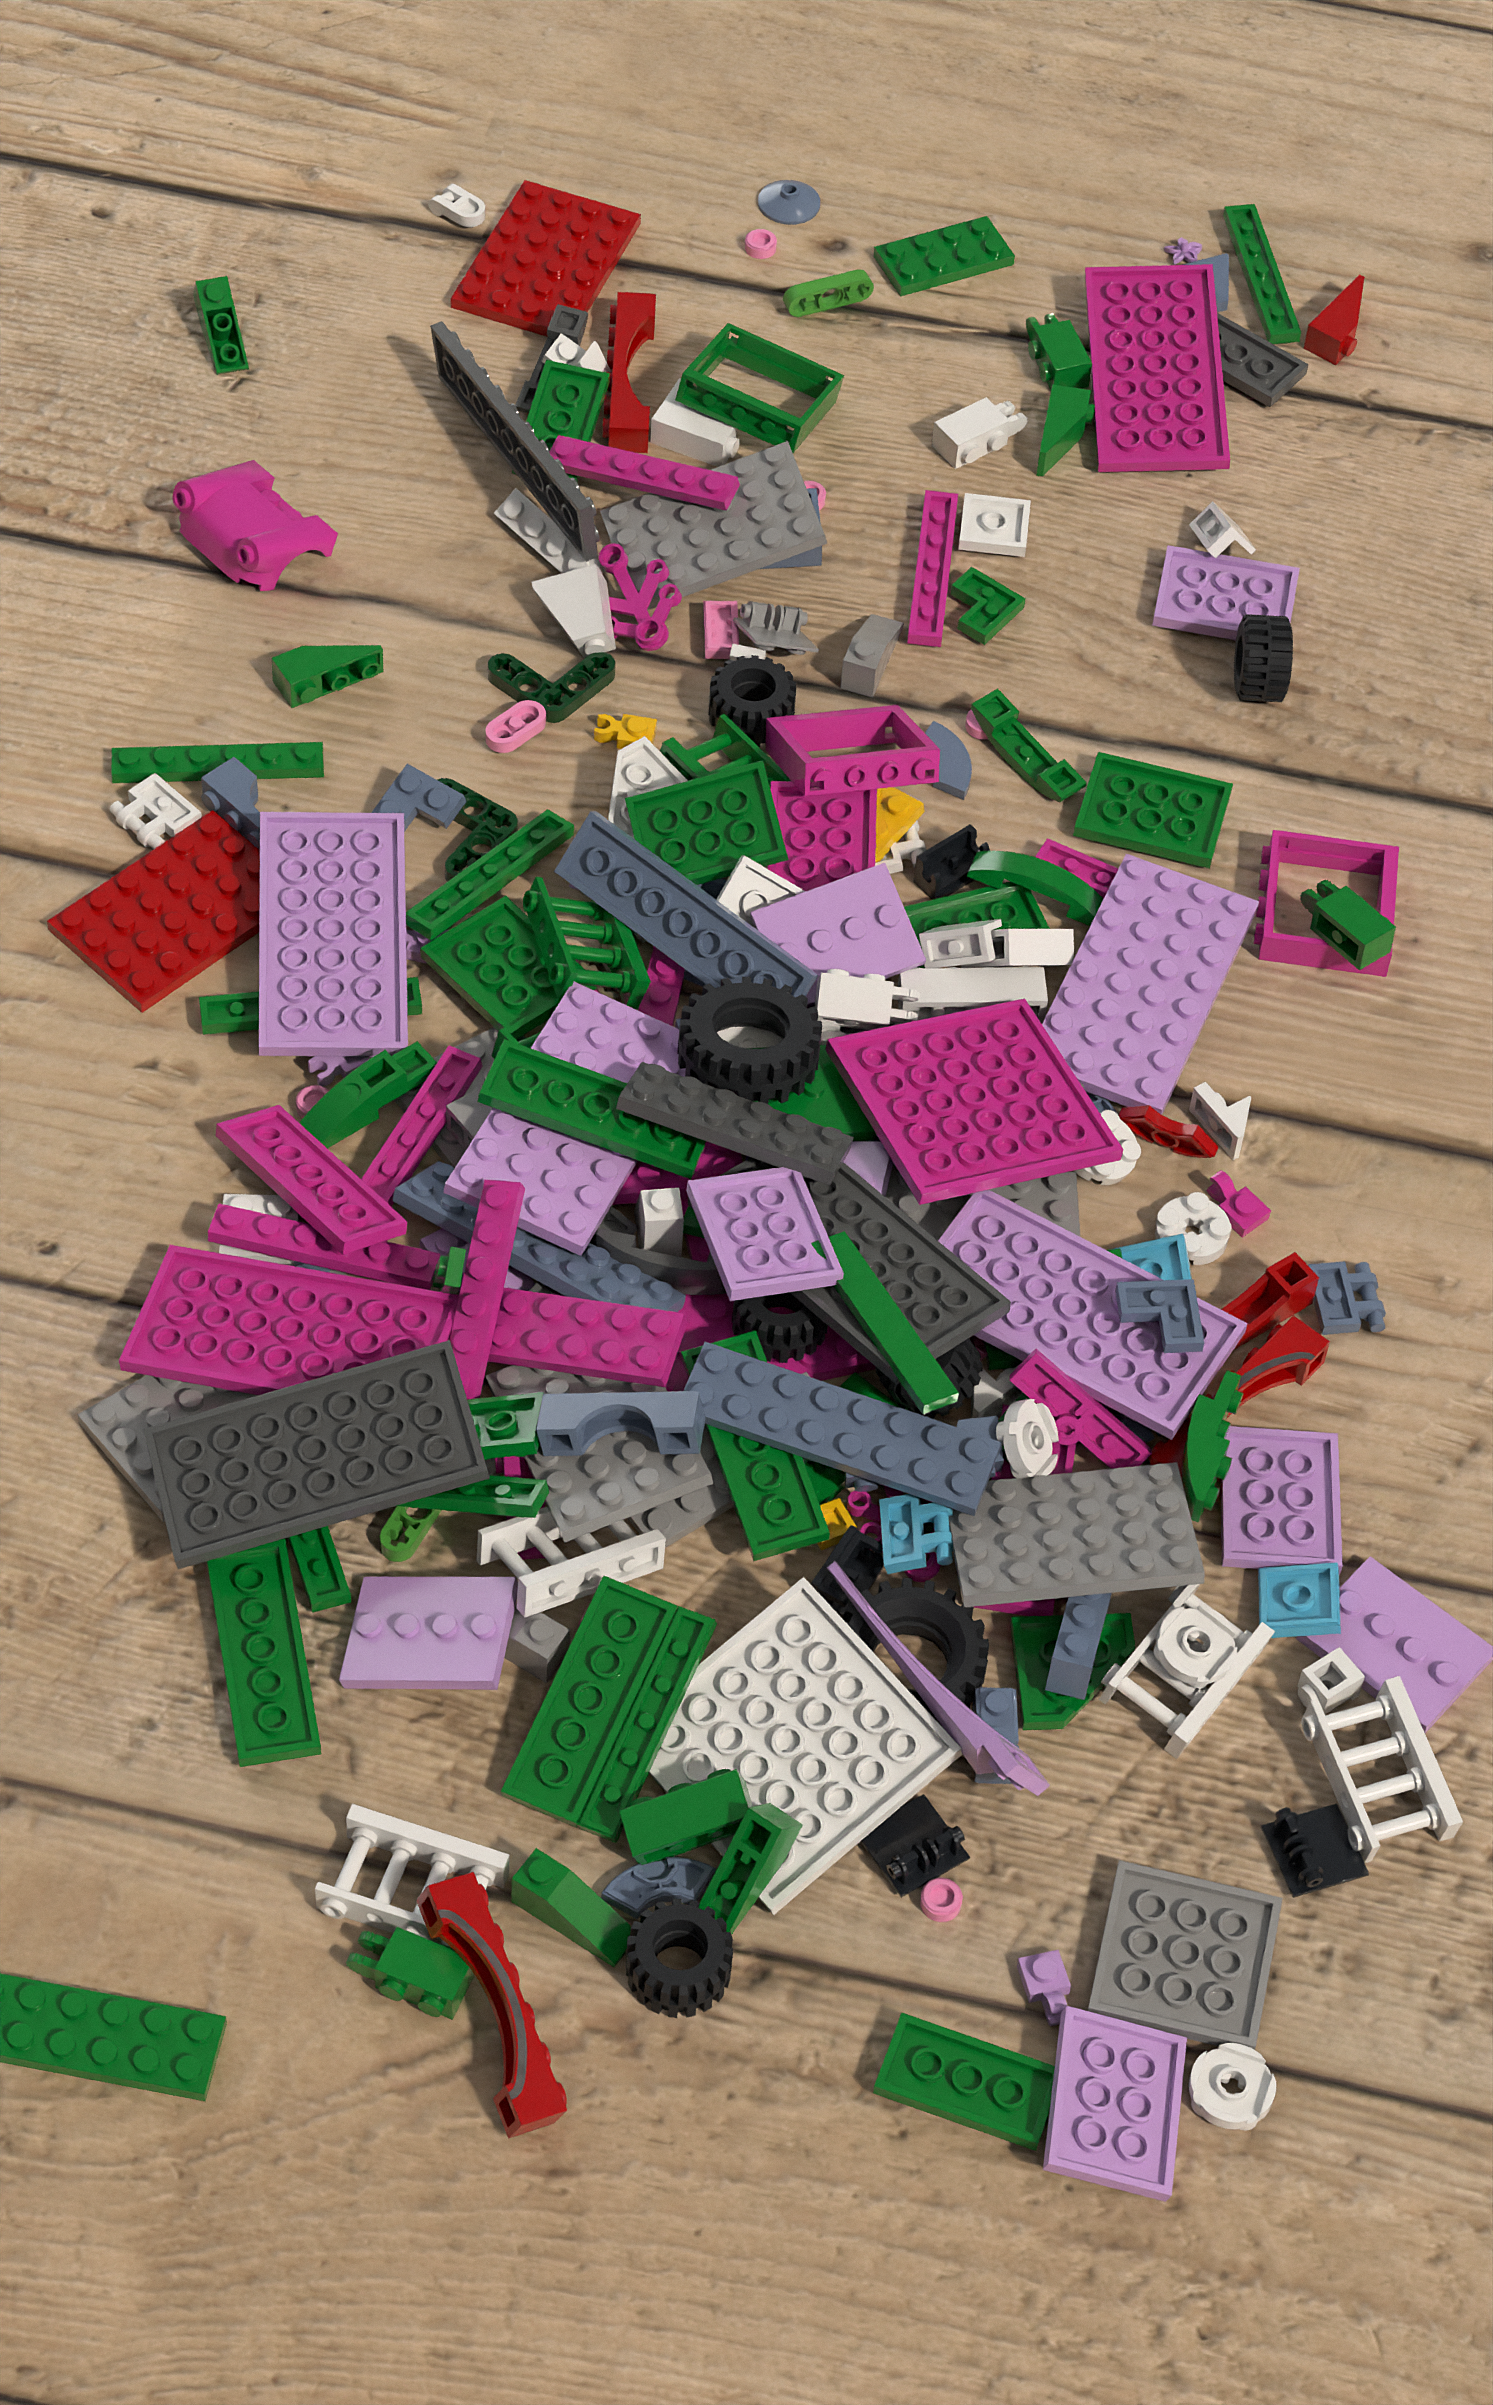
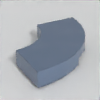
(955, 762)
(656, 1882)

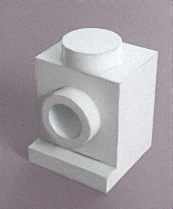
(1330, 1681)

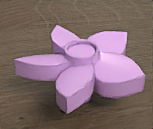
(1184, 251)

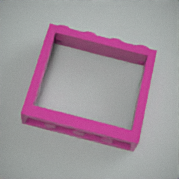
(795, 735)
(1329, 854)

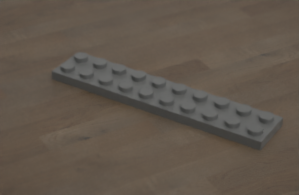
(516, 441)

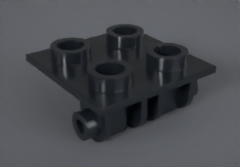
(915, 1846)
(1313, 1849)

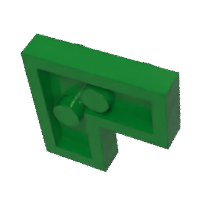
(991, 605)

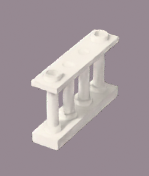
(566, 1578)
(1203, 1700)
(1406, 1741)
(406, 1843)

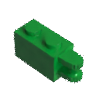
(1058, 352)
(1348, 923)
(414, 1971)

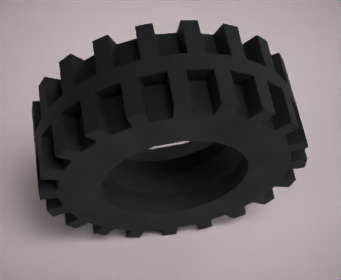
(750, 1072)
(936, 1619)

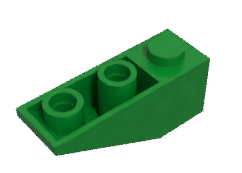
(220, 324)
(320, 670)

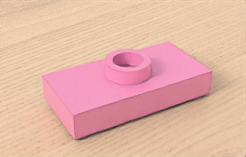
(719, 628)

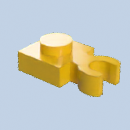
(625, 731)

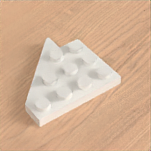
(638, 770)

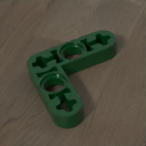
(550, 693)
(481, 825)

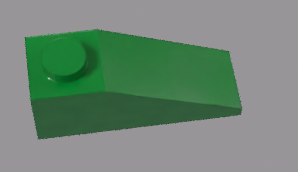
(1064, 424)
(750, 1862)
(569, 1907)

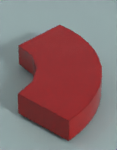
(1153, 1126)

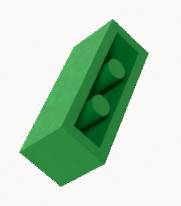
(686, 1816)

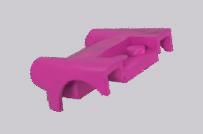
(246, 524)

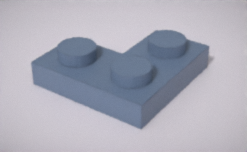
(419, 793)
(1168, 1302)

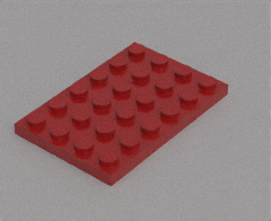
(545, 254)
(168, 912)

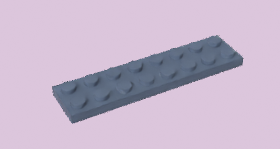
(674, 911)
(584, 1277)
(843, 1429)

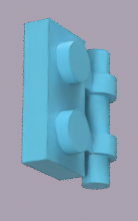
(904, 1535)

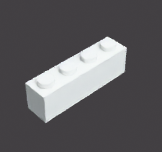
(964, 989)

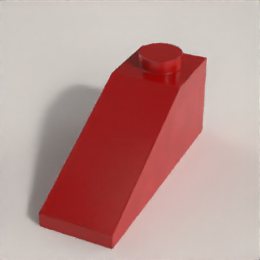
(1334, 329)

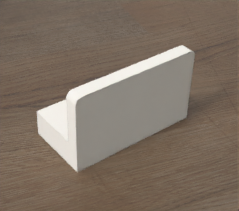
(1218, 531)
(959, 944)

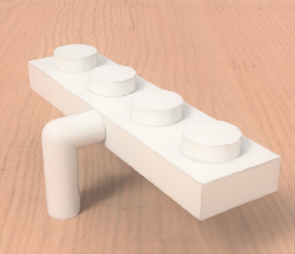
(541, 533)

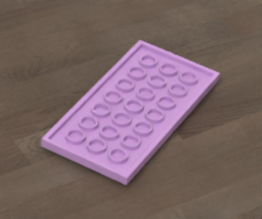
(332, 934)
(1146, 981)
(564, 1177)
(1070, 1313)

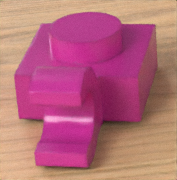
(1241, 1207)

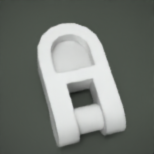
(458, 206)

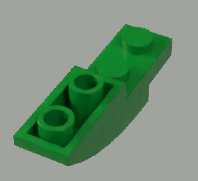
(361, 1093)
(1206, 1445)

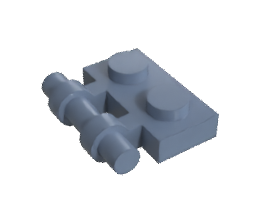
(1336, 1302)

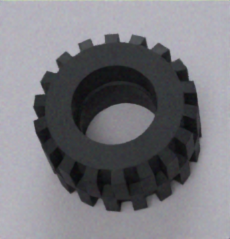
(1263, 658)
(750, 693)
(779, 1334)
(961, 1367)
(680, 1927)

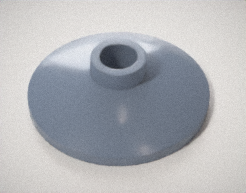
(789, 202)

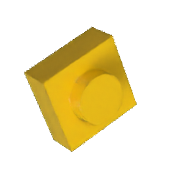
(837, 1520)

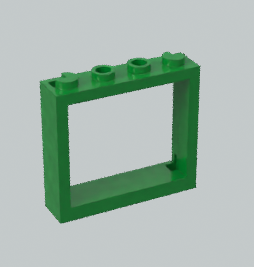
(746, 412)

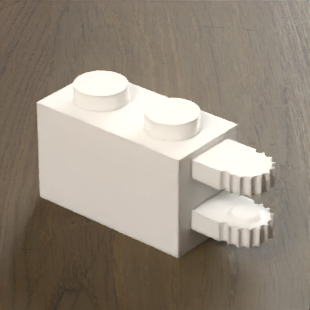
(976, 431)
(861, 1001)

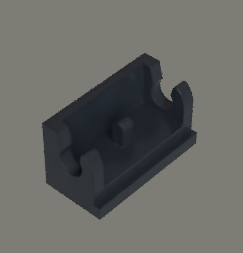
(946, 865)
(858, 1564)

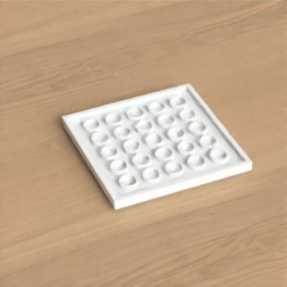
(809, 1729)

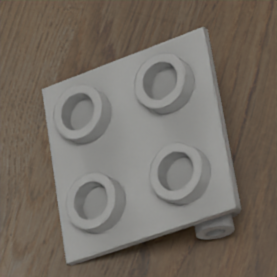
(775, 627)

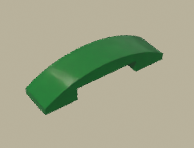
(1022, 751)
(1039, 876)

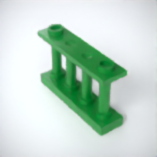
(731, 741)
(617, 944)

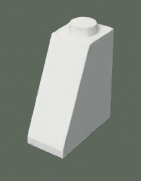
(692, 432)
(580, 607)
(1030, 948)
(660, 1221)

